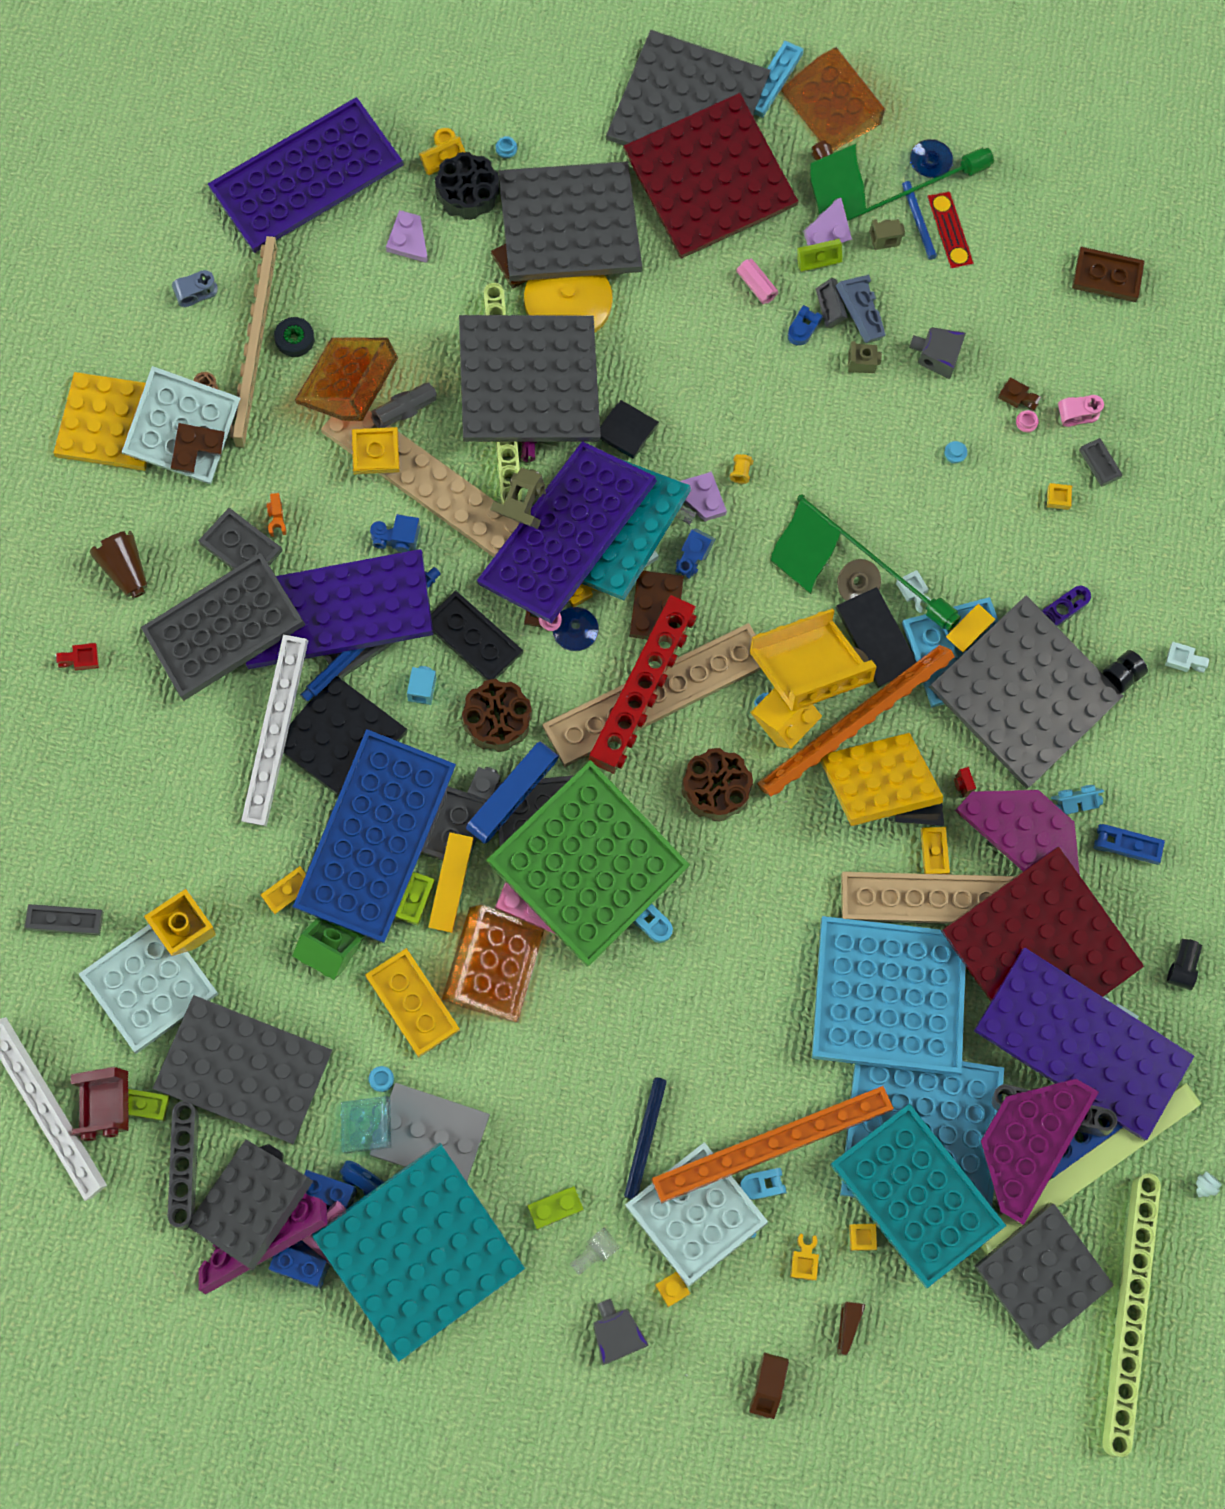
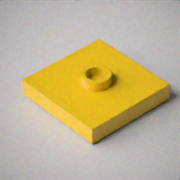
(375, 450)

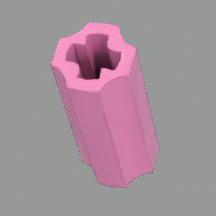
(757, 281)

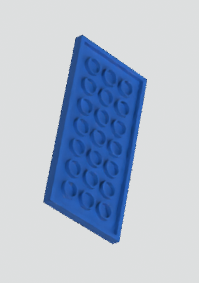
(374, 836)

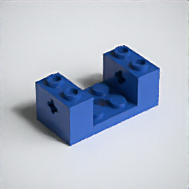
(300, 1260)

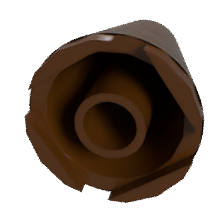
(122, 563)

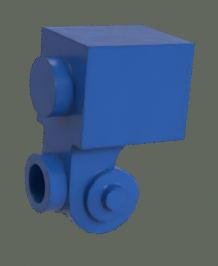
(401, 537)
(695, 548)

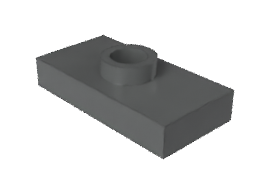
(831, 303)
(1100, 462)

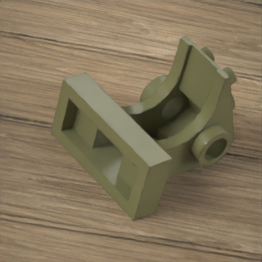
(520, 510)

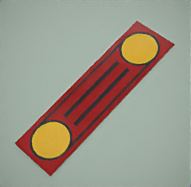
(950, 229)

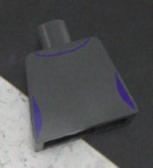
(939, 350)
(616, 1333)

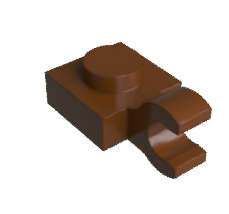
(1017, 393)

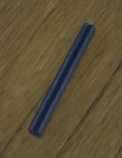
(645, 1138)

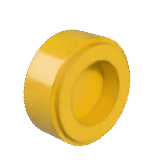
(443, 135)

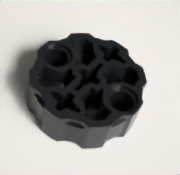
(467, 185)

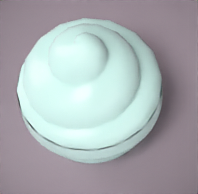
(1207, 1185)

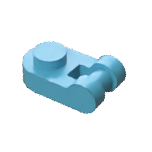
(659, 928)
(755, 1186)

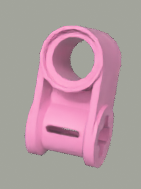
(1079, 410)

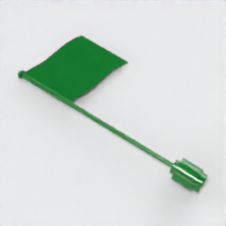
(841, 178)
(810, 544)

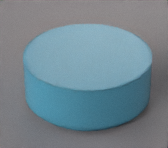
(381, 1079)

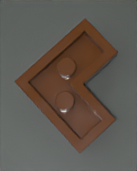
(191, 441)

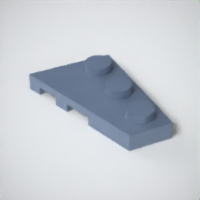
(860, 304)

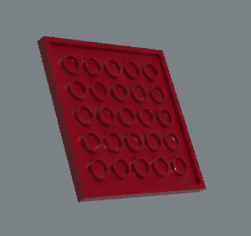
(710, 175)
(1051, 916)

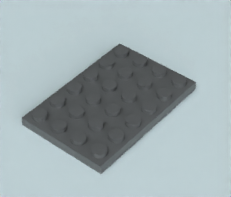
(222, 626)
(243, 1069)

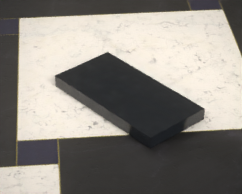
(876, 635)
(474, 637)

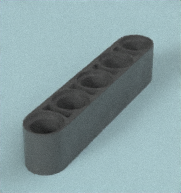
(1088, 1126)
(178, 1153)

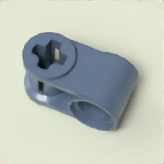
(193, 288)

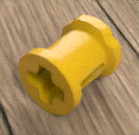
(741, 469)

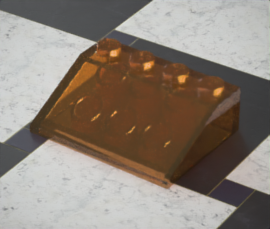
(834, 100)
(348, 377)
(493, 963)

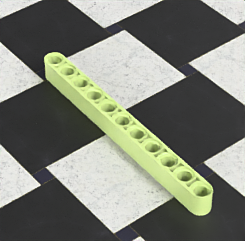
(506, 468)
(1098, 1162)
(1124, 1323)

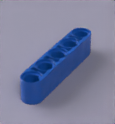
(512, 792)

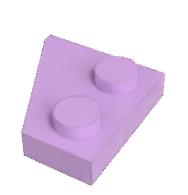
(829, 225)
(407, 237)
(705, 497)

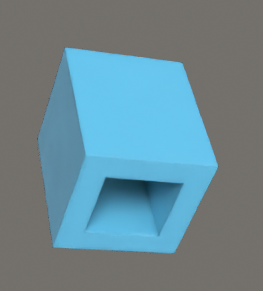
(421, 685)

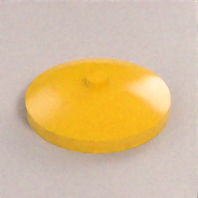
(570, 297)

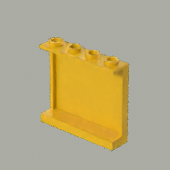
(810, 660)

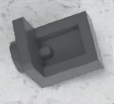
(484, 783)

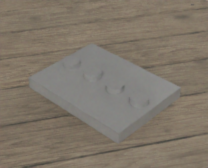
(426, 1120)

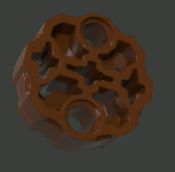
(476, 706)
(740, 785)

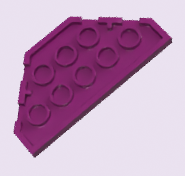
(1021, 824)
(1030, 1140)
(305, 1219)

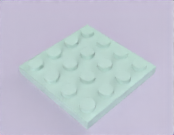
(176, 400)
(145, 987)
(700, 1225)

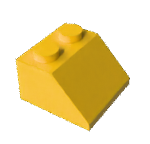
(781, 723)
(180, 924)

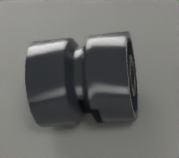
(1126, 670)

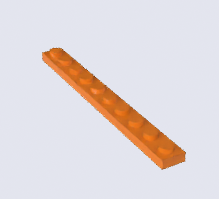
(855, 720)
(771, 1144)

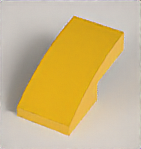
(970, 628)

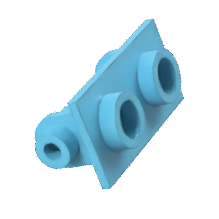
(1087, 797)

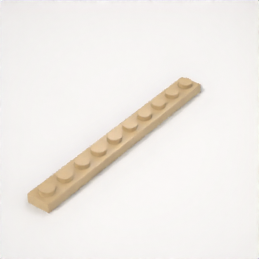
(253, 348)

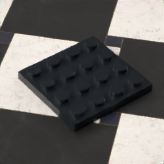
(330, 732)

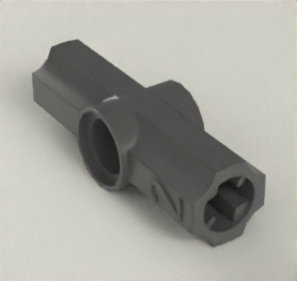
(403, 405)

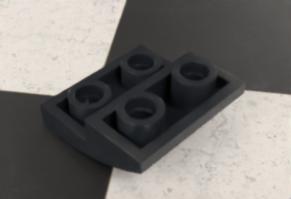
(627, 429)

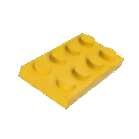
(412, 1002)

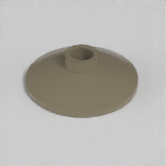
(868, 577)

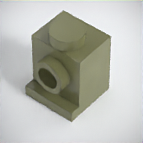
(886, 233)
(863, 358)

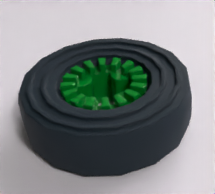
(304, 334)

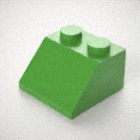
(327, 947)

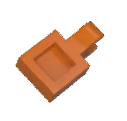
(275, 509)

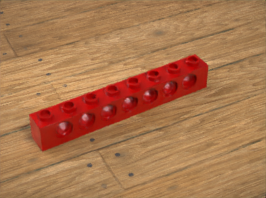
(674, 611)

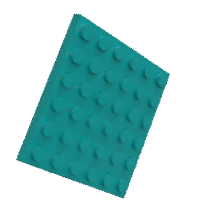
(418, 1252)

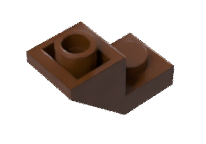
(770, 1385)

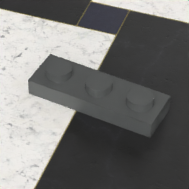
(64, 919)

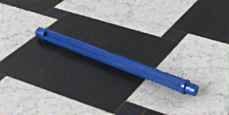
(346, 657)

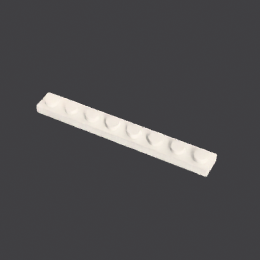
(274, 730)
(48, 1113)

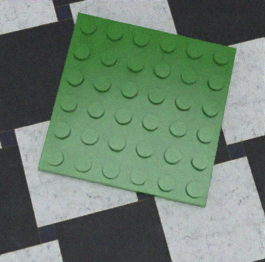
(588, 863)

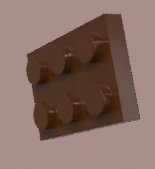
(1108, 274)
(650, 598)

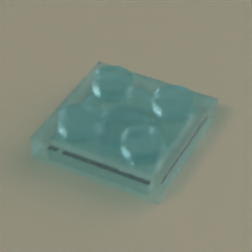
(366, 1124)

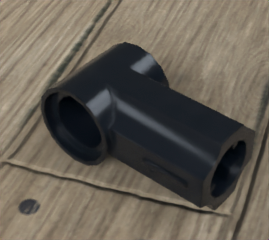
(1183, 970)

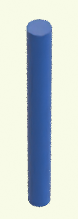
(928, 245)

